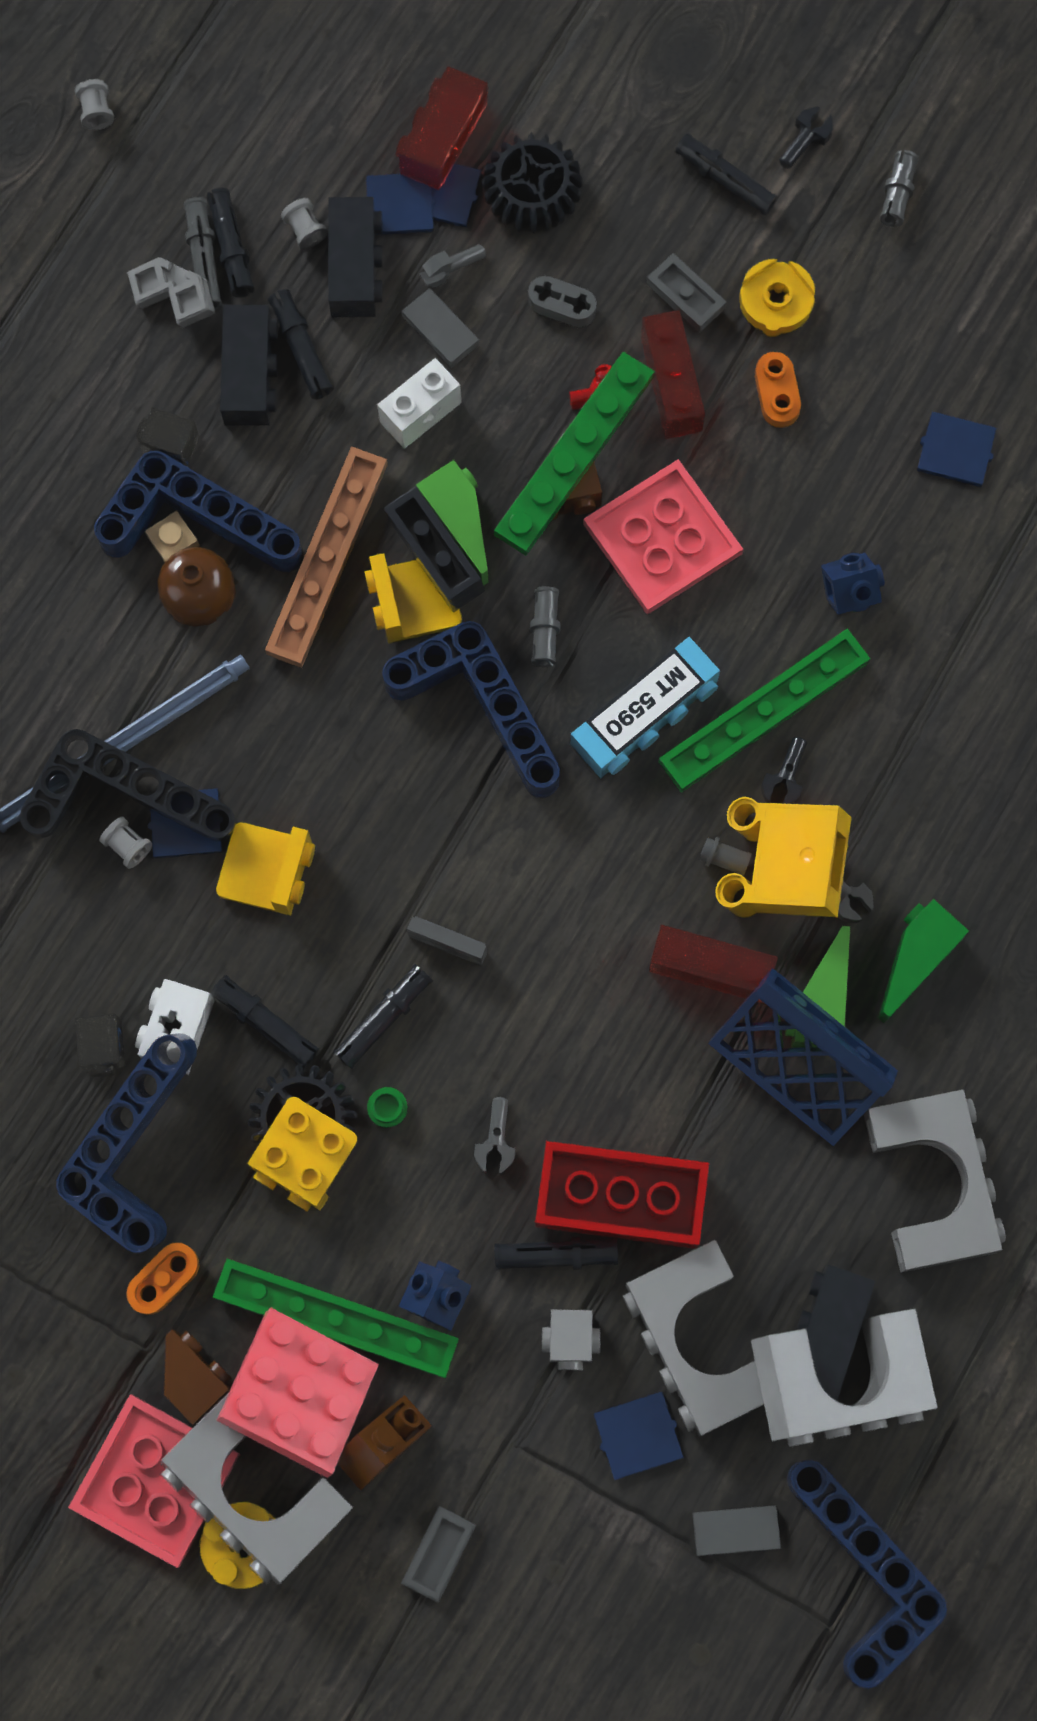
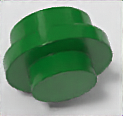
(387, 1107)

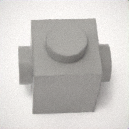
(571, 1338)

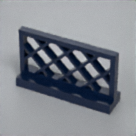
(828, 1036)

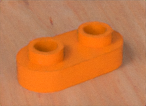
(777, 387)
(163, 1278)

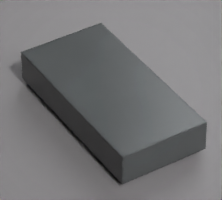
(440, 328)
(447, 940)
(736, 1530)
(438, 1554)

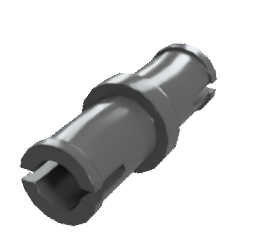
(899, 188)
(545, 626)

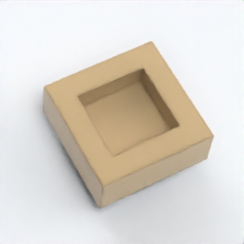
(171, 536)

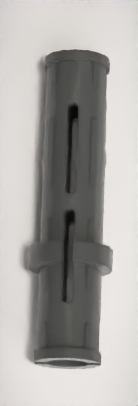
(198, 216)

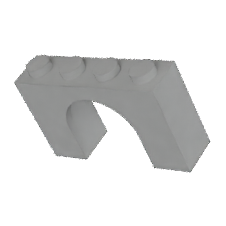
(947, 1125)
(658, 1300)
(800, 1406)
(273, 1544)

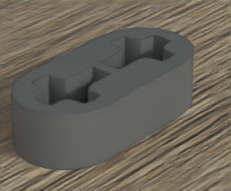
(562, 301)

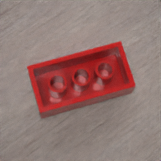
(622, 1195)

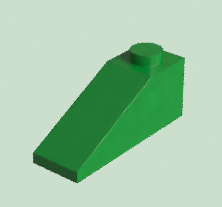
(922, 947)

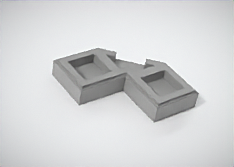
(163, 279)

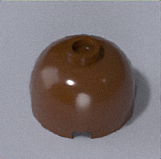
(196, 586)

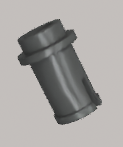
(725, 856)

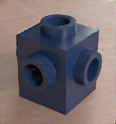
(852, 583)
(436, 1294)

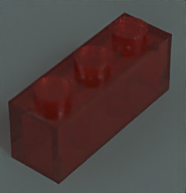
(442, 127)
(674, 376)
(709, 962)

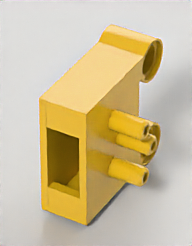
(795, 862)

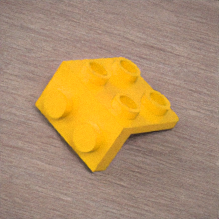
(407, 600)
(265, 867)
(302, 1153)

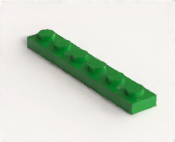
(574, 453)
(764, 710)
(338, 1318)

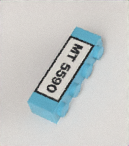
(645, 707)

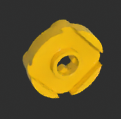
(771, 316)
(220, 1560)

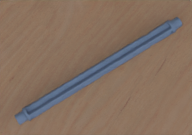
(144, 726)

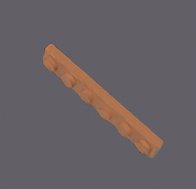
(326, 557)

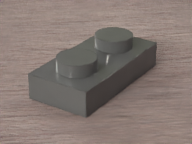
(686, 292)

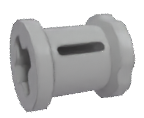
(94, 104)
(304, 223)
(126, 842)

